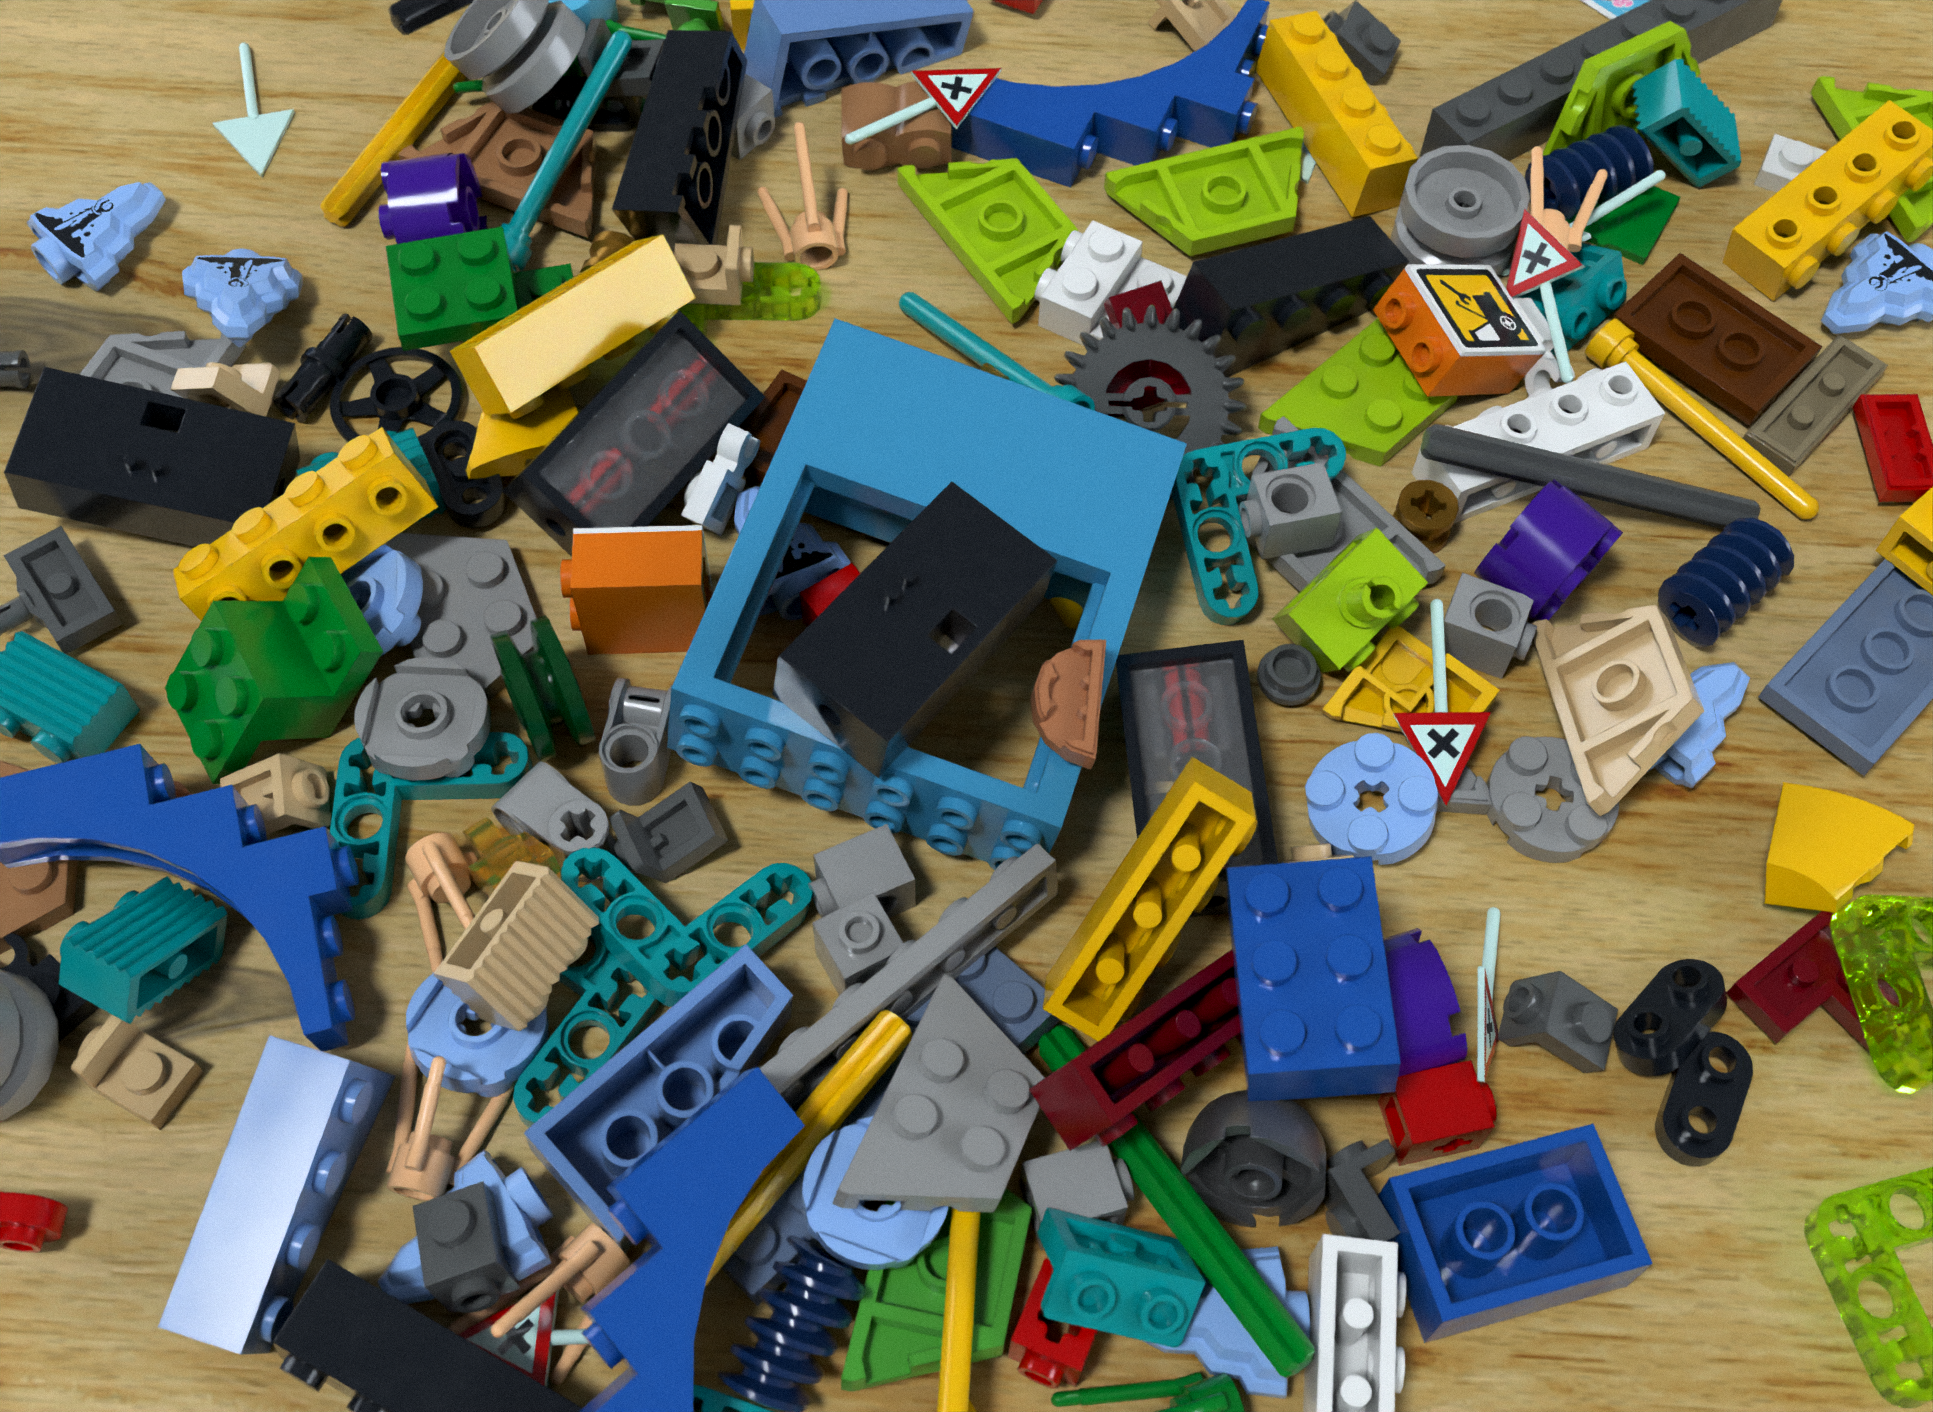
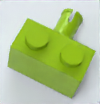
(1352, 602)

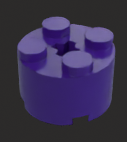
(430, 198)
(1549, 549)
(1422, 1004)

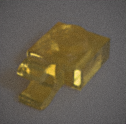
(501, 852)

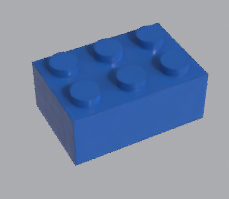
(1311, 980)
(1512, 1232)

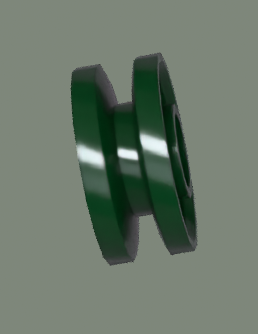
(543, 688)

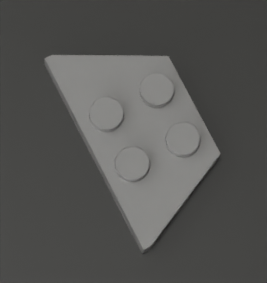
(154, 360)
(1358, 516)
(466, 598)
(948, 1115)

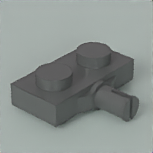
(57, 592)

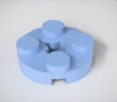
(388, 594)
(1380, 766)
(473, 1063)
(859, 1235)

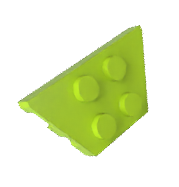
(1605, 82)
(1849, 108)
(1217, 192)
(994, 224)
(1362, 397)

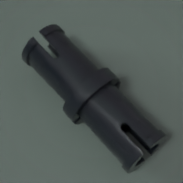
(322, 368)

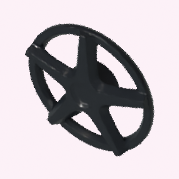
(396, 395)

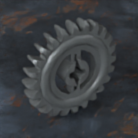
(1166, 343)

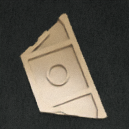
(1617, 695)

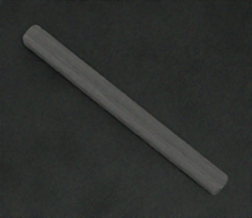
(1584, 477)

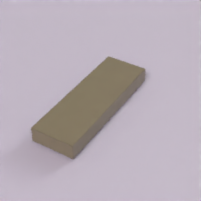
(1814, 404)

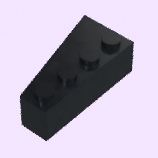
(684, 140)
(1288, 289)
(396, 1356)

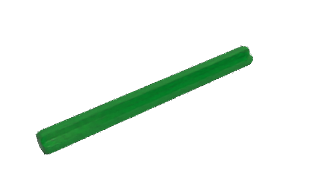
(1199, 1231)

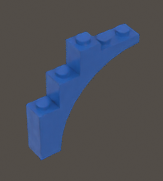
(1128, 119)
(128, 812)
(682, 1205)

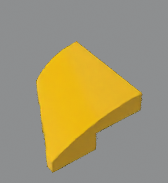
(506, 443)
(1400, 680)
(1827, 847)

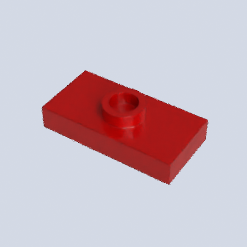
(1896, 445)

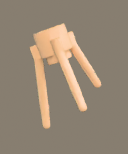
(1553, 219)
(812, 236)
(440, 875)
(422, 1161)
(580, 1266)

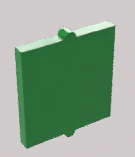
(1634, 225)

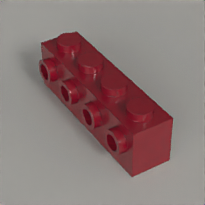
(1144, 1058)

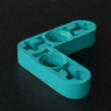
(1229, 489)
(380, 849)
(672, 941)
(595, 984)

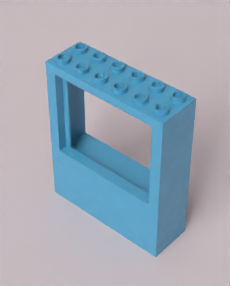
(870, 452)

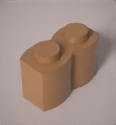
(917, 141)

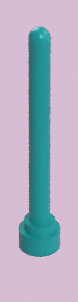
(563, 148)
(981, 351)

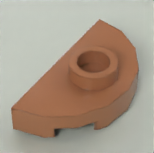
(1069, 701)

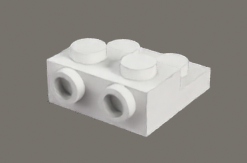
(1092, 270)

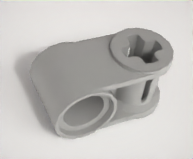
(635, 732)
(554, 814)

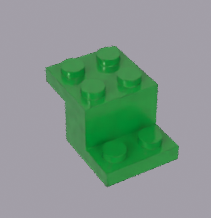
(460, 286)
(272, 669)

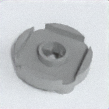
(428, 751)
(1523, 815)

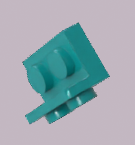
(1586, 294)
(1118, 1279)

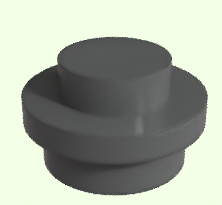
(1288, 674)

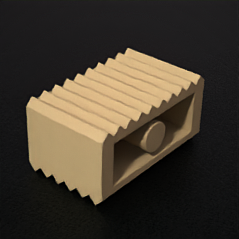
(518, 946)

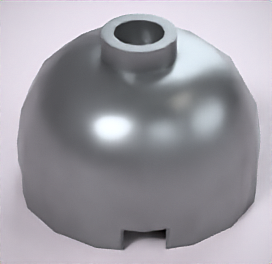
(1255, 1160)

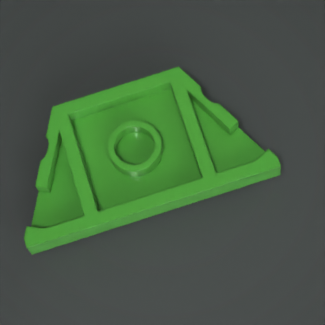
(903, 1307)

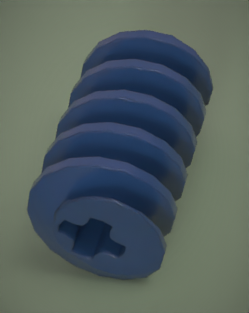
(1573, 168)
(1725, 580)
(795, 1329)

